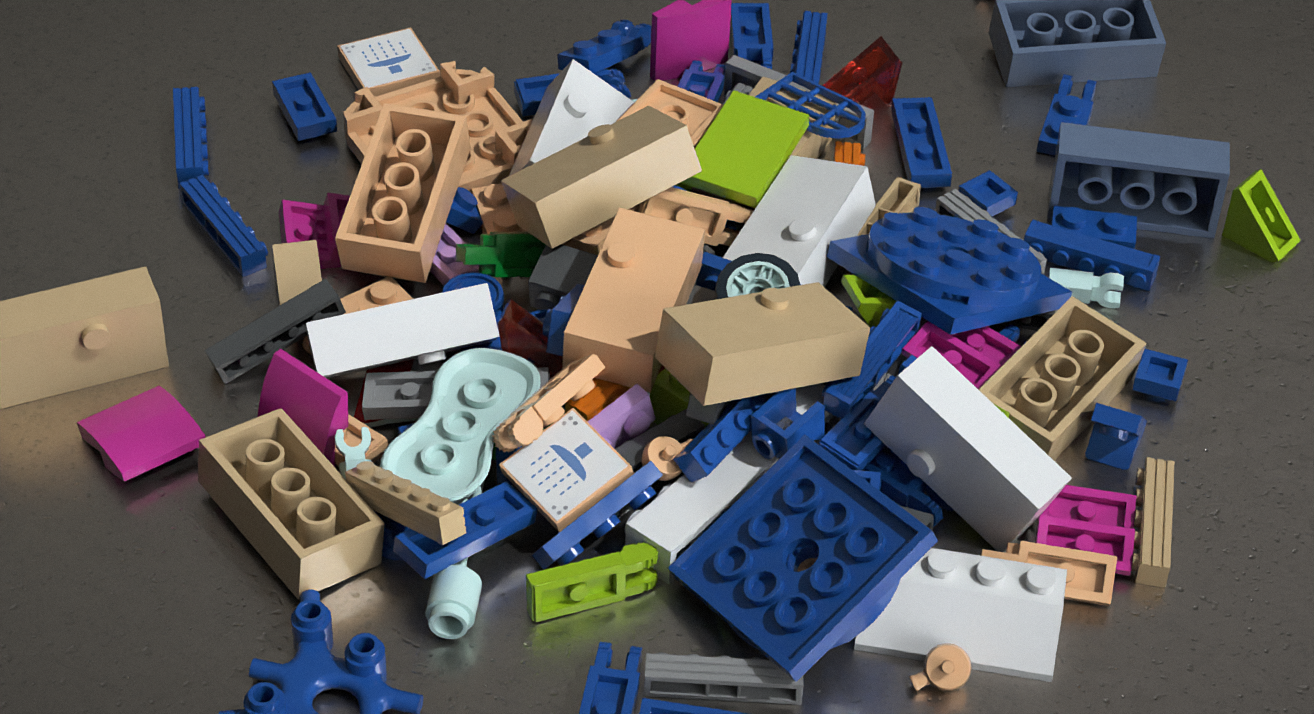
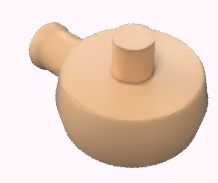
(662, 452)
(945, 668)

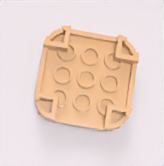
(492, 124)

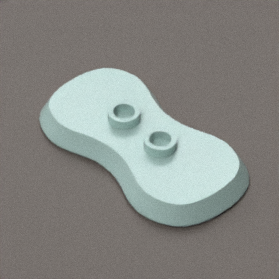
(453, 438)

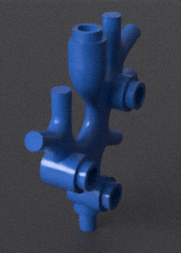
(318, 670)

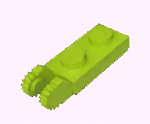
(591, 582)

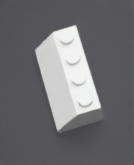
(988, 606)

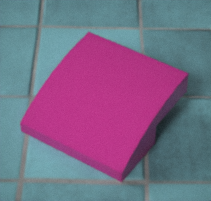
(688, 34)
(314, 222)
(973, 352)
(307, 398)
(141, 433)
(1092, 523)

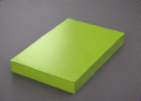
(746, 148)

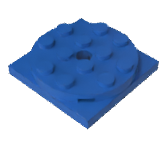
(950, 269)
(794, 513)

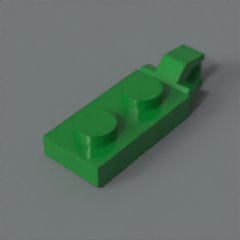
(502, 254)

